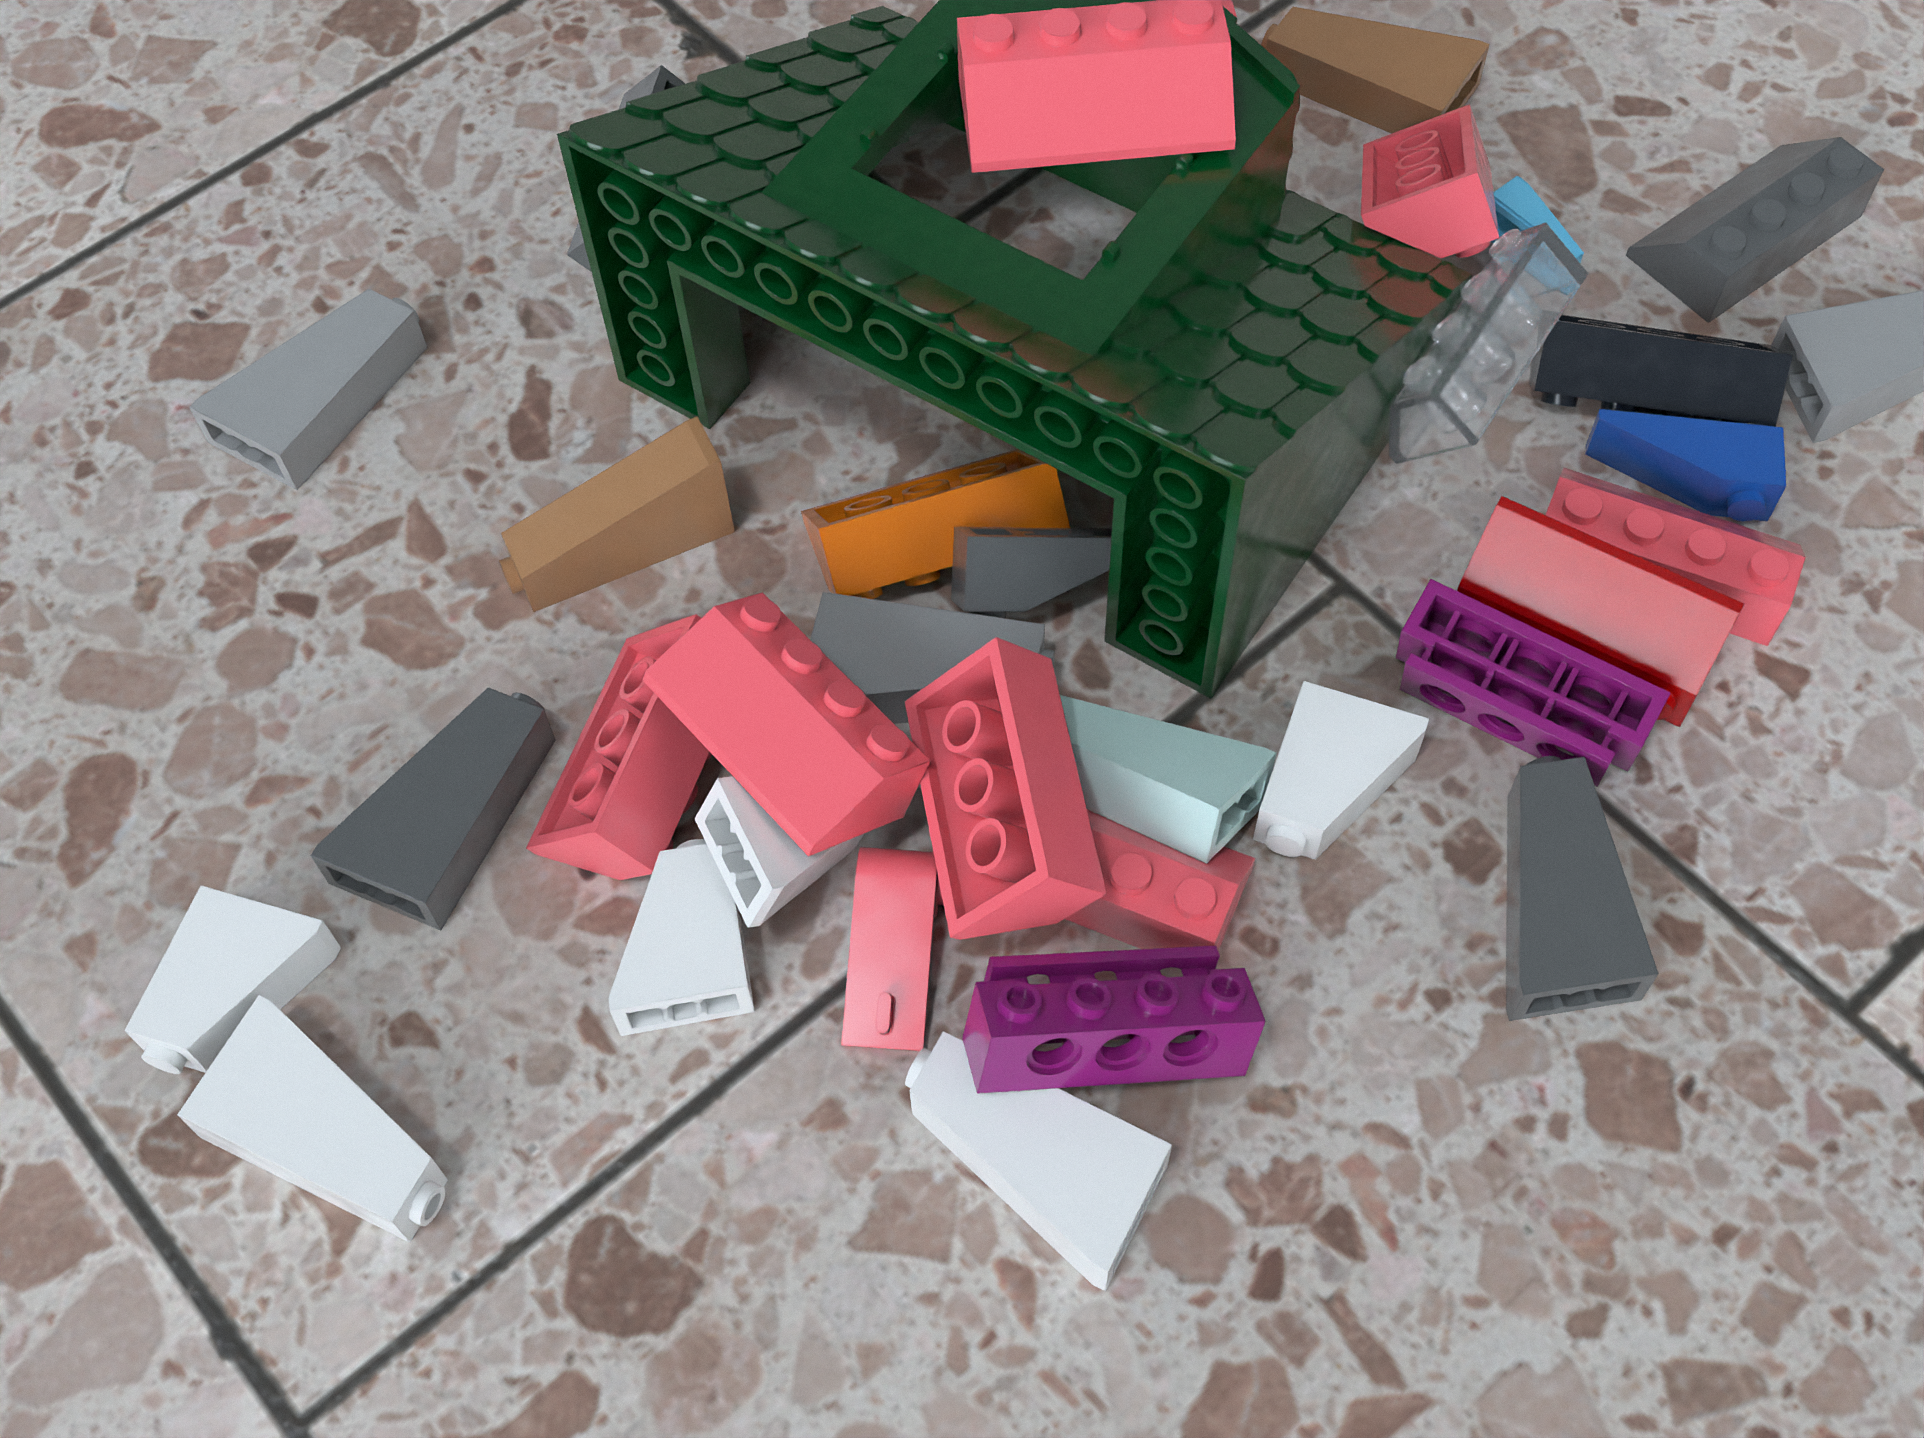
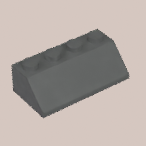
(1758, 223)

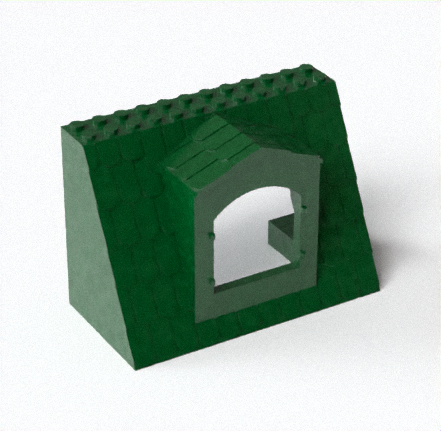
(1203, 374)

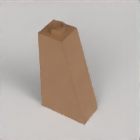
(1375, 68)
(622, 519)

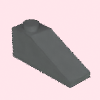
(1023, 567)

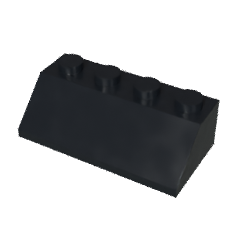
(1660, 371)

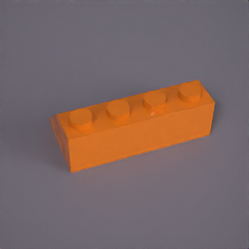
(910, 525)

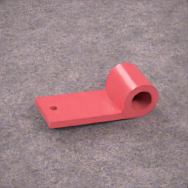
(890, 949)

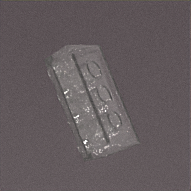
(1484, 344)

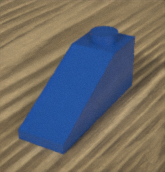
(1700, 462)

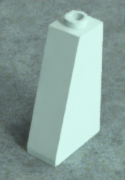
(1166, 777)

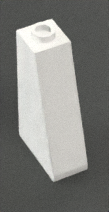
(307, 1122)
(1046, 1154)

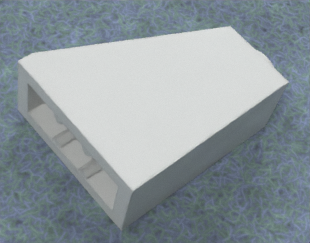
(1332, 768)
(756, 854)
(684, 948)
(217, 968)

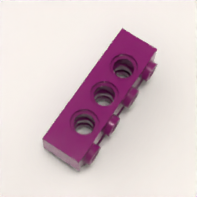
(1526, 678)
(1083, 1013)

